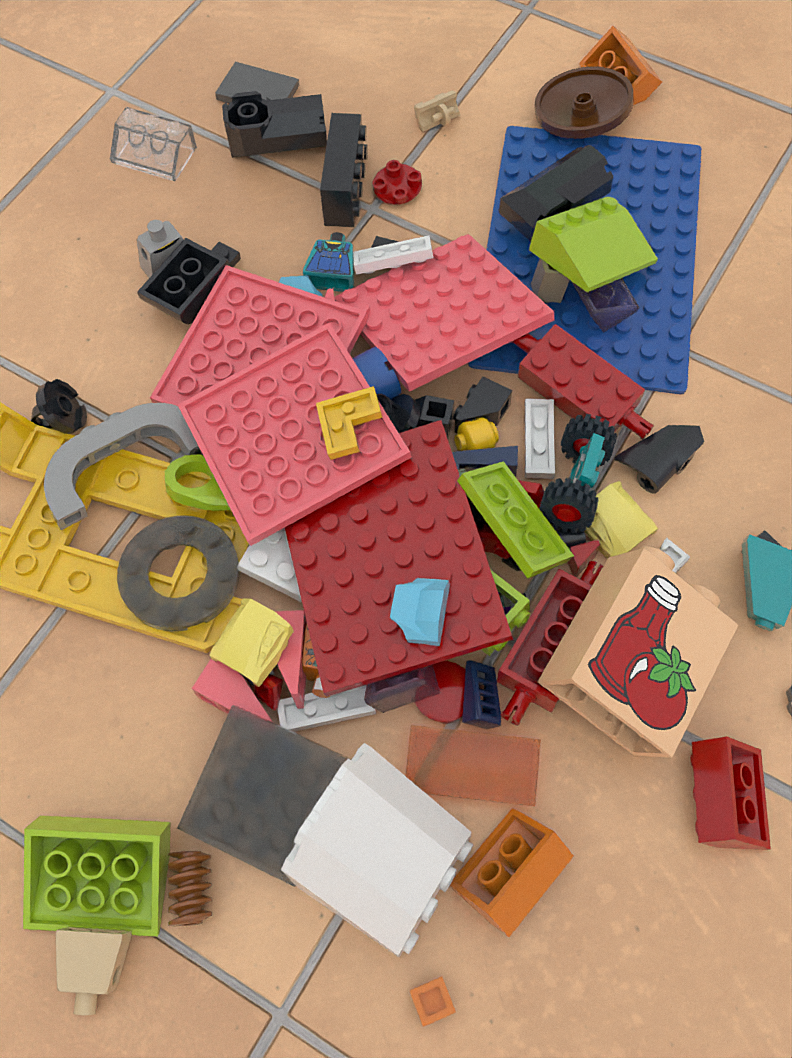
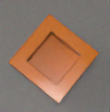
(432, 1001)

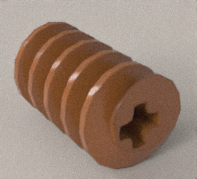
(189, 888)

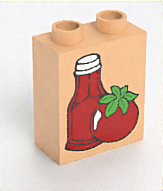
(640, 652)

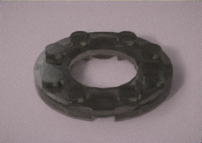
(187, 611)

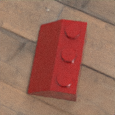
(729, 794)

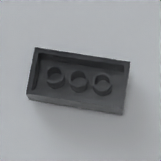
(343, 170)

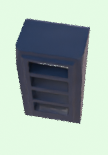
(472, 704)

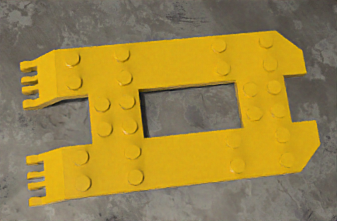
(38, 554)

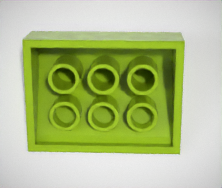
(592, 244)
(95, 874)

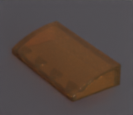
(474, 765)

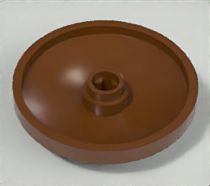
(584, 102)

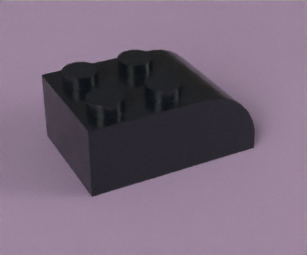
(183, 281)

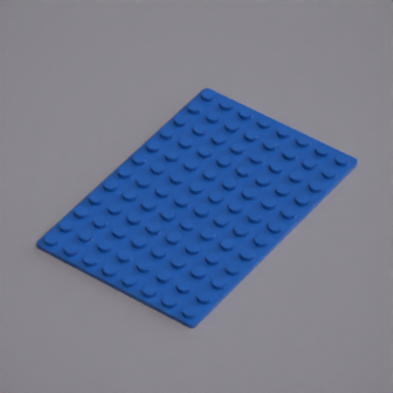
(661, 192)

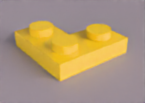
(341, 415)

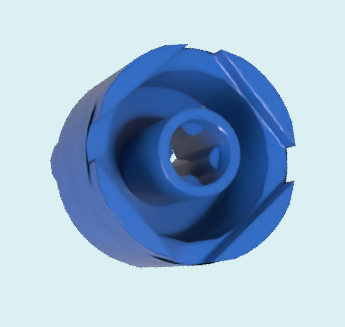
(376, 373)

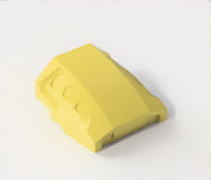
(619, 522)
(252, 641)

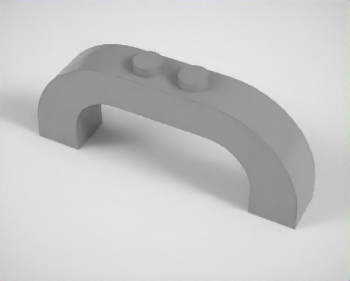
(102, 441)

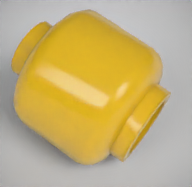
(476, 435)

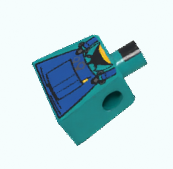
(331, 264)

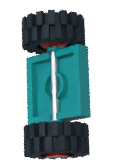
(570, 502)

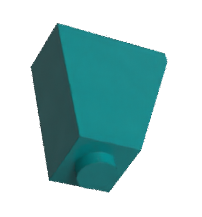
(767, 582)

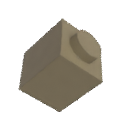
(548, 283)

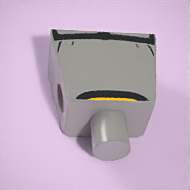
(157, 245)

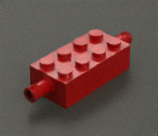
(580, 380)
(540, 640)

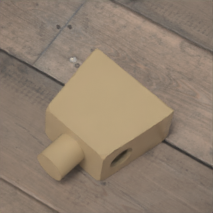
(89, 963)

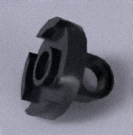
(58, 407)
(401, 410)

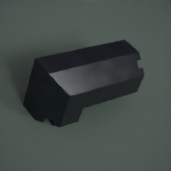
(273, 125)
(558, 188)

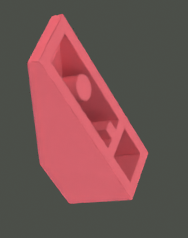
(291, 658)
(226, 687)

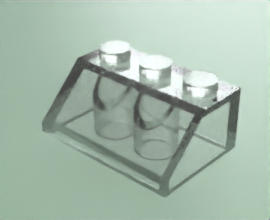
(152, 143)

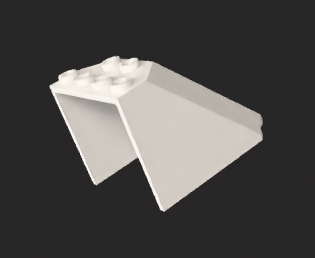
(377, 851)

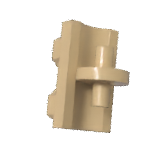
(437, 111)

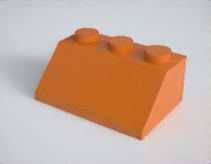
(620, 54)
(512, 870)

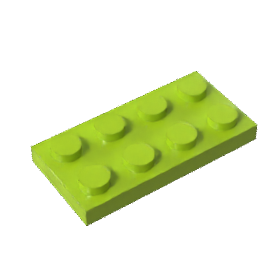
(515, 519)

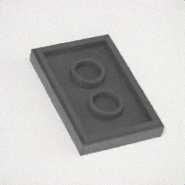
(250, 78)

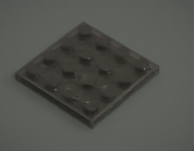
(258, 790)

